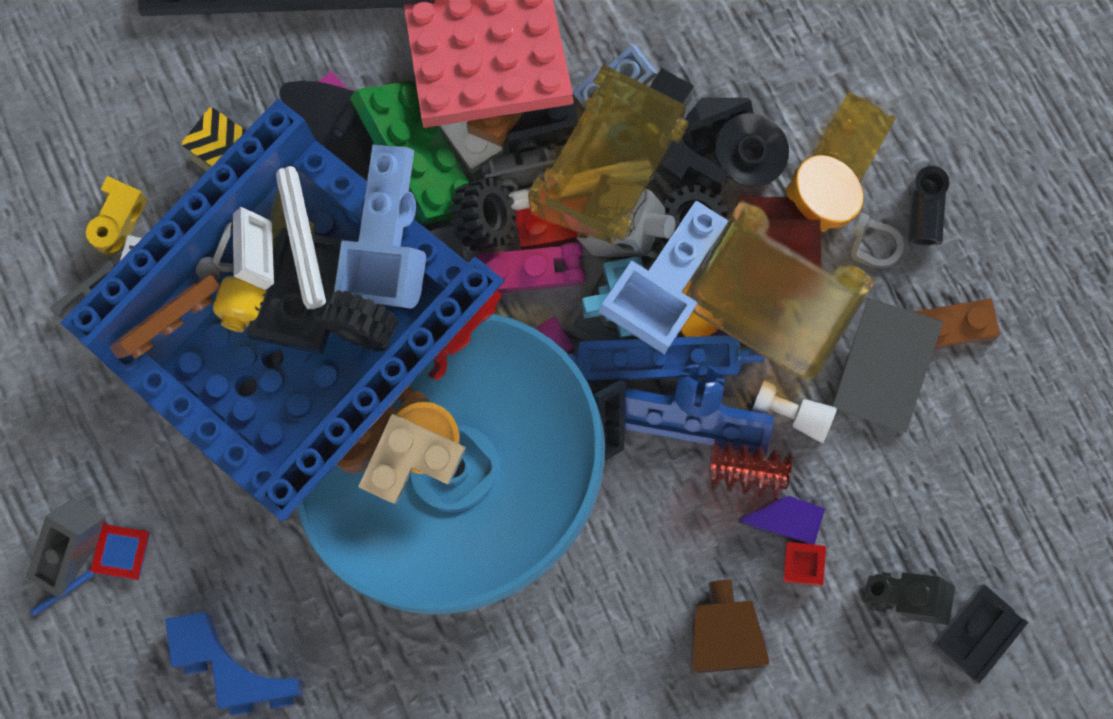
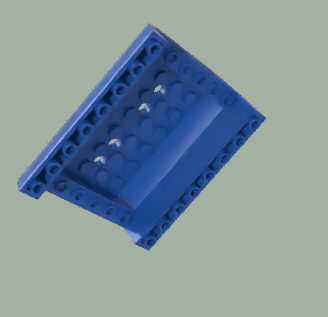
(312, 403)

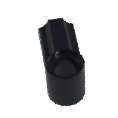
(928, 209)

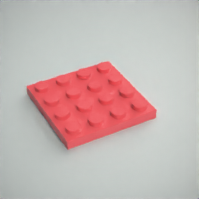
(486, 58)

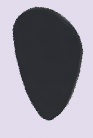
(331, 120)

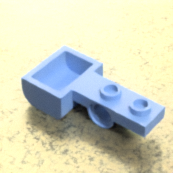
(377, 263)
(652, 301)

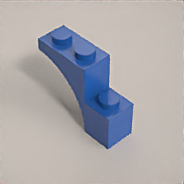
(196, 644)

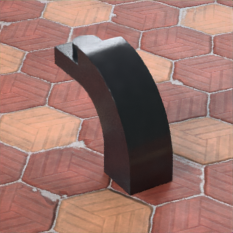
(679, 159)

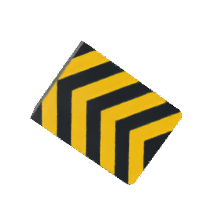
(211, 138)

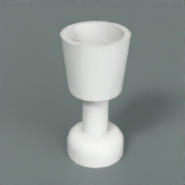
(809, 417)

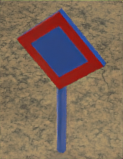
(117, 554)

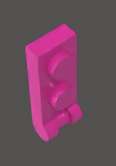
(535, 268)

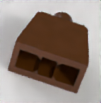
(726, 633)

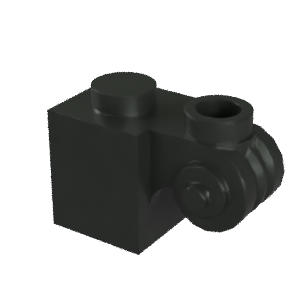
(914, 596)

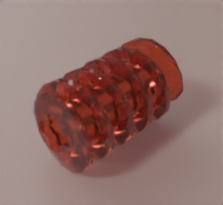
(750, 470)

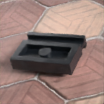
(979, 633)

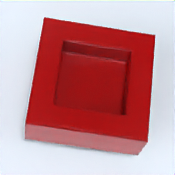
(804, 564)

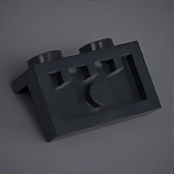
(543, 128)

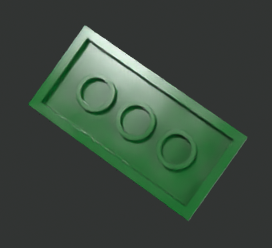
(395, 119)

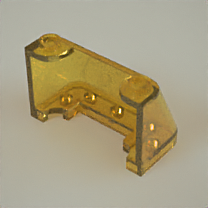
(609, 158)
(775, 296)

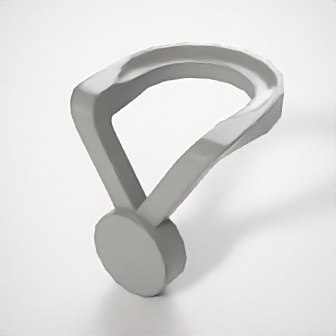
(866, 259)
(213, 266)

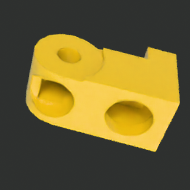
(117, 217)

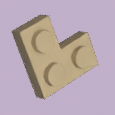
(404, 448)

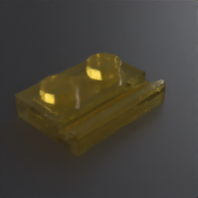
(855, 134)

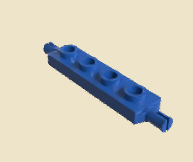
(639, 361)

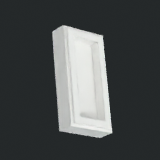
(253, 248)

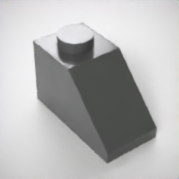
(64, 545)

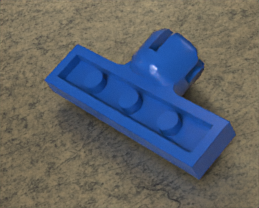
(697, 413)

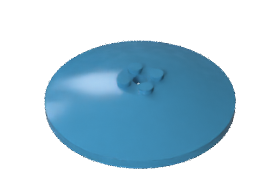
(511, 513)

